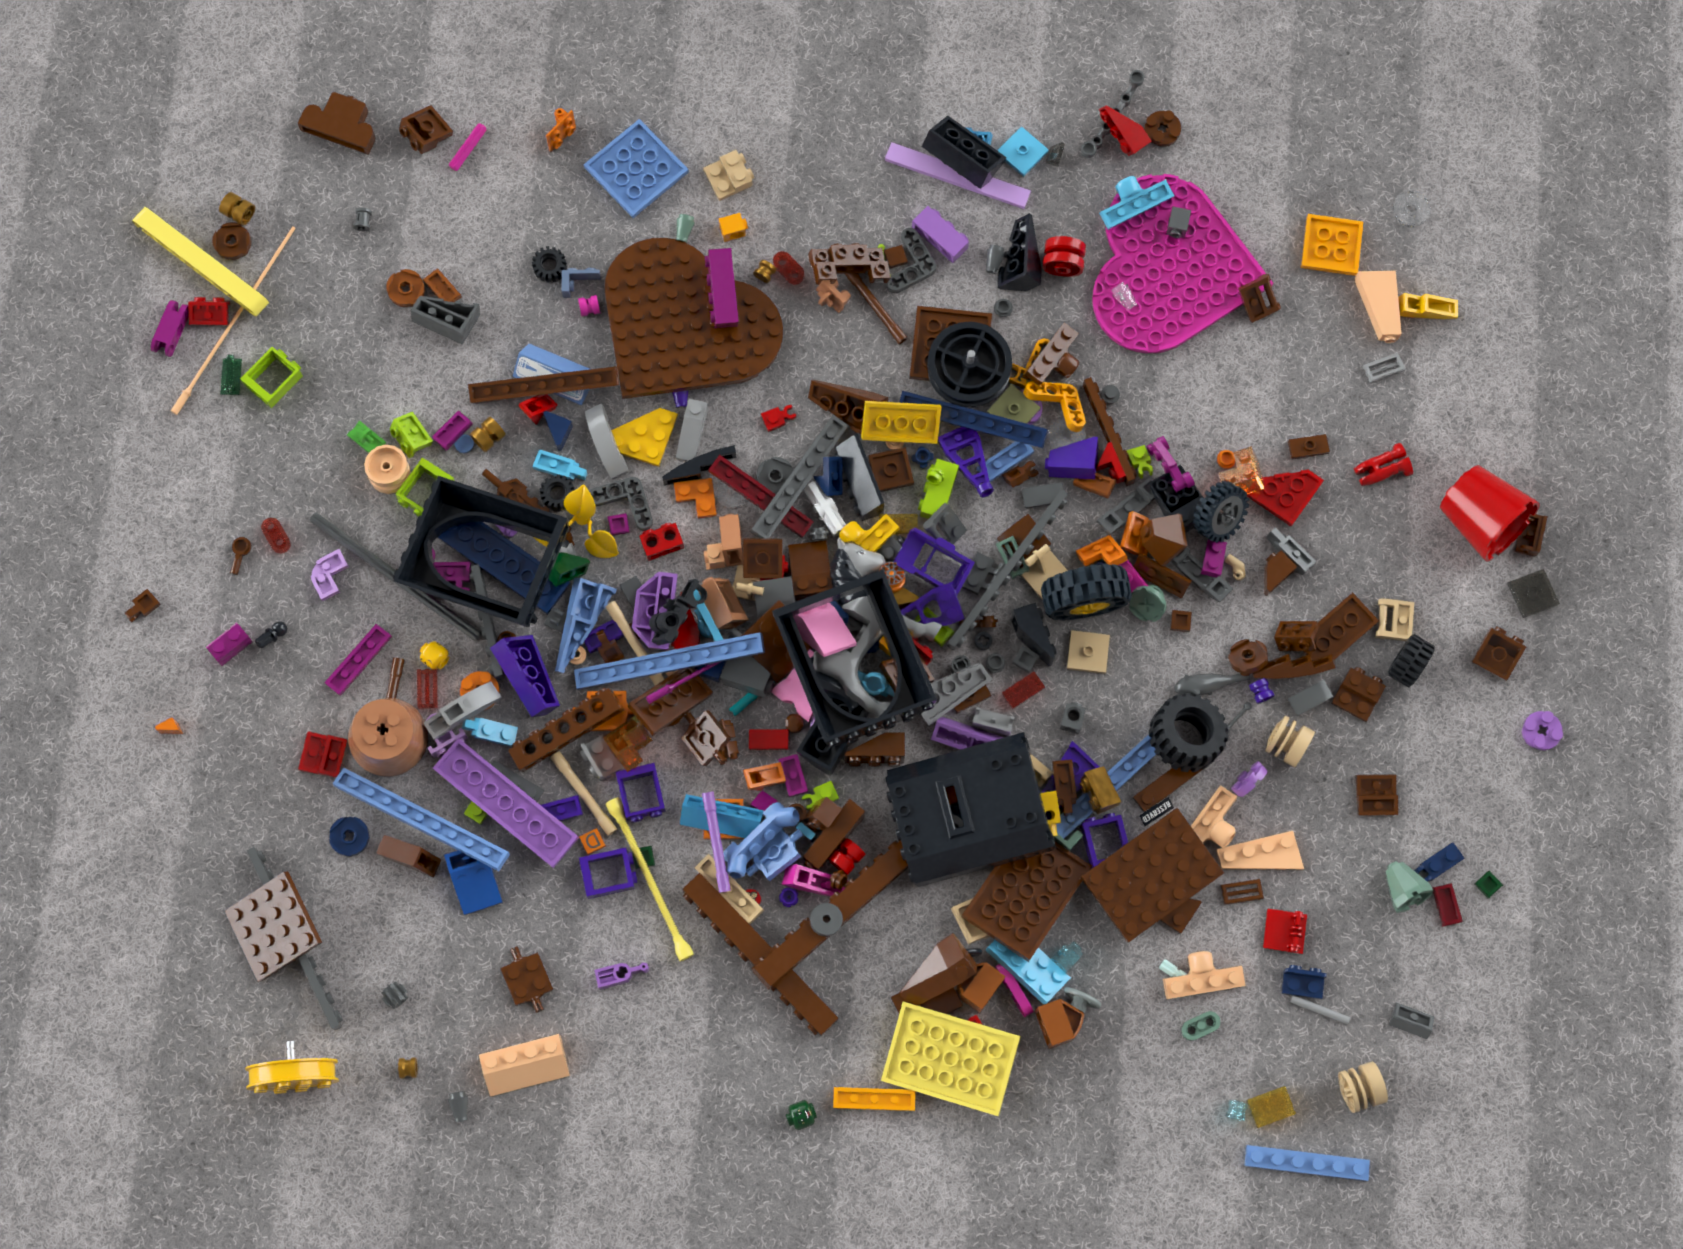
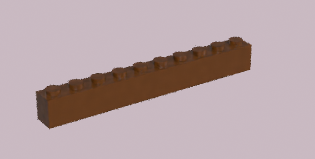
(849, 901)
(752, 947)

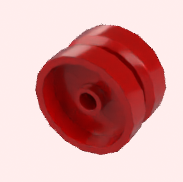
(1064, 256)

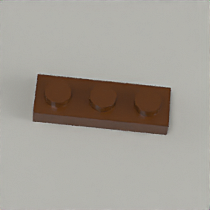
(1161, 576)

